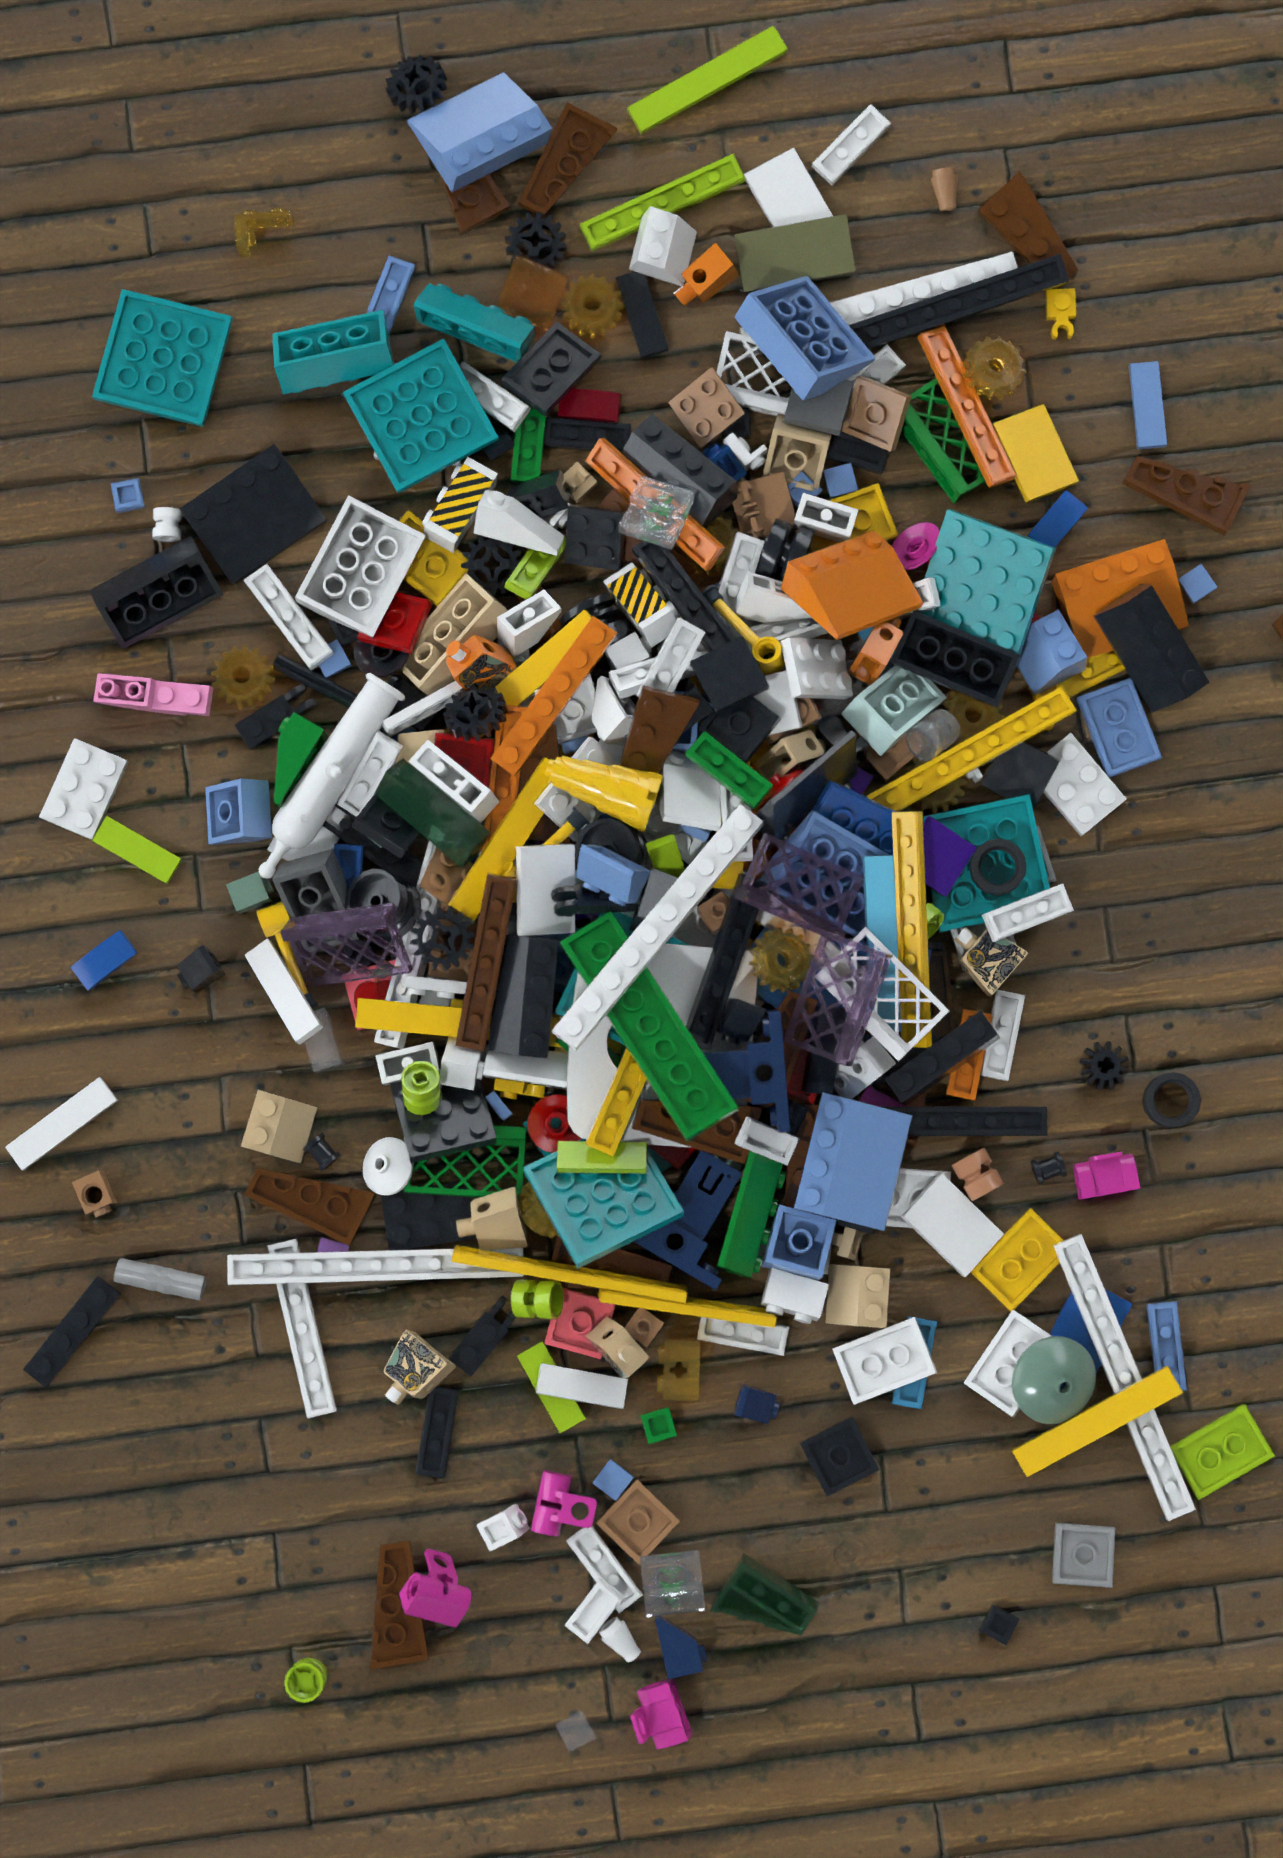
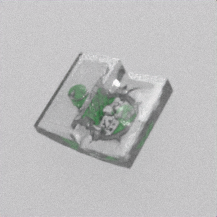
(656, 512)
(672, 1583)

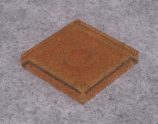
(532, 292)

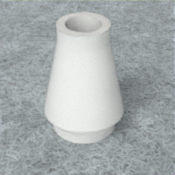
(618, 1637)

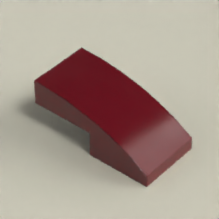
(591, 405)

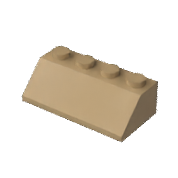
(461, 614)

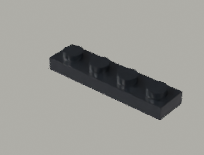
(72, 1331)

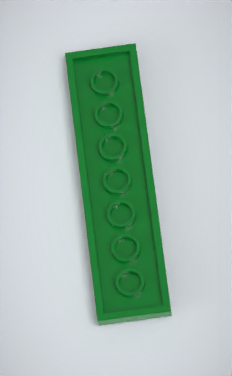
(654, 1034)

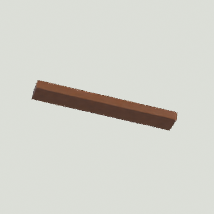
(486, 961)

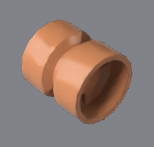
(977, 1174)

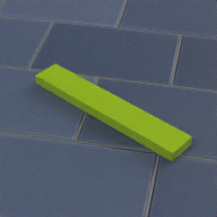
(707, 79)
(670, 197)

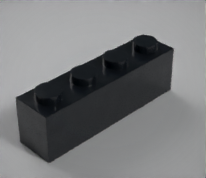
(942, 1058)

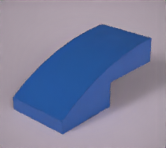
(1058, 520)
(104, 960)

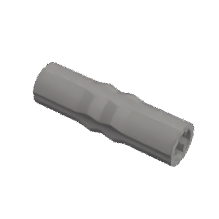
(160, 1279)

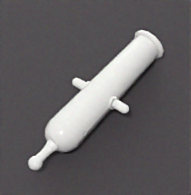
(330, 771)

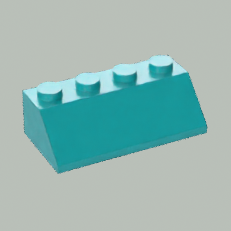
(474, 323)
(332, 352)

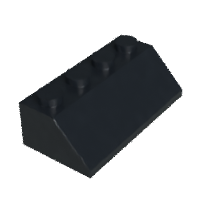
(672, 460)
(156, 592)
(1151, 648)
(955, 659)
(524, 996)

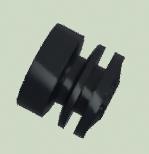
(601, 608)

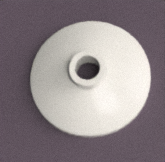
(396, 1168)

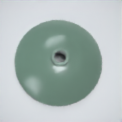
(1043, 1370)

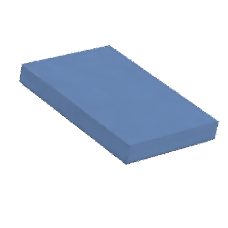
(1119, 728)

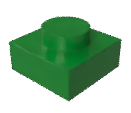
(658, 1425)

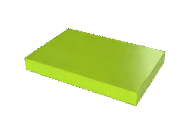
(1221, 1451)

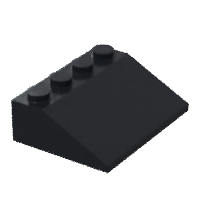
(253, 514)
(798, 798)

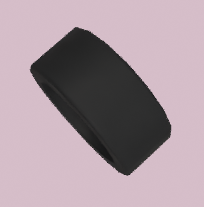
(992, 845)
(1193, 1095)

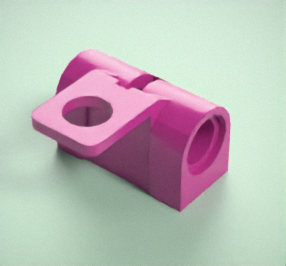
(1106, 1175)
(555, 1505)
(437, 1594)
(661, 1715)

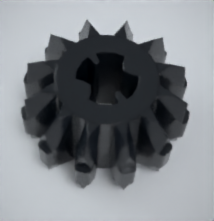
(1108, 1075)

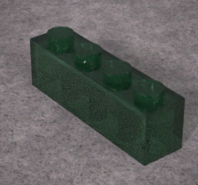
(432, 813)

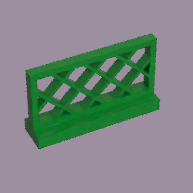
(931, 452)
(506, 1137)

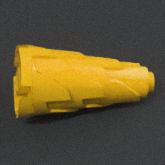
(611, 789)

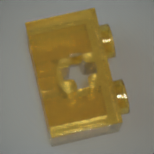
(688, 1385)

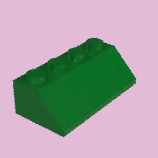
(750, 1216)

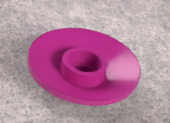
(916, 544)

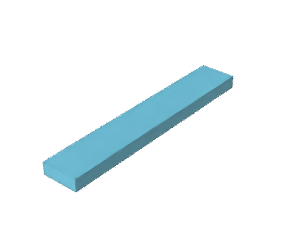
(881, 921)

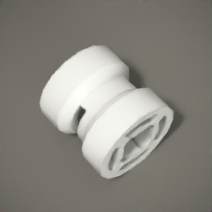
(166, 524)

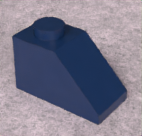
(756, 1404)
(679, 1649)

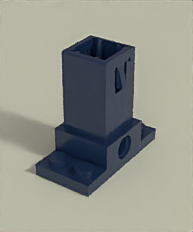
(738, 1068)
(699, 1214)

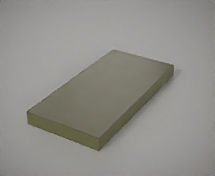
(794, 251)

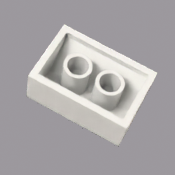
(532, 1070)

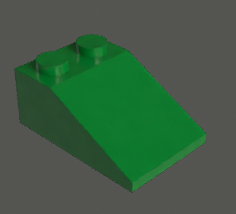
(297, 748)

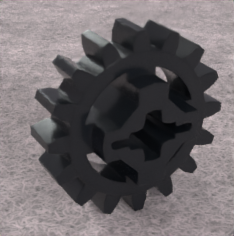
(416, 84)
(547, 245)
(478, 564)
(475, 712)
(453, 932)

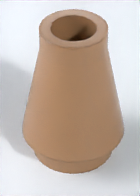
(945, 187)

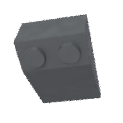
(313, 887)

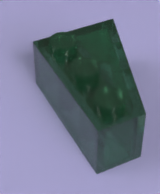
(764, 1597)

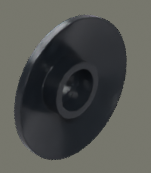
(370, 661)

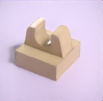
(578, 482)
(847, 1243)

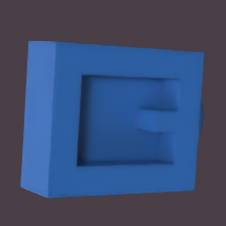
(725, 459)

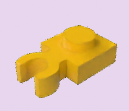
(1061, 308)
(510, 1089)

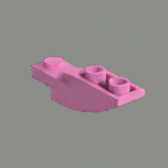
(153, 695)

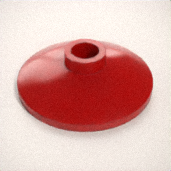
(779, 784)
(539, 1123)

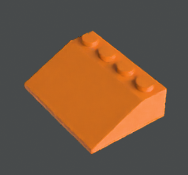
(1097, 584)
(851, 585)

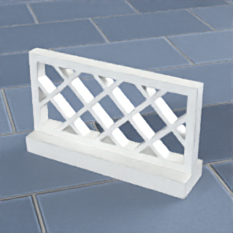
(749, 398)
(877, 1026)

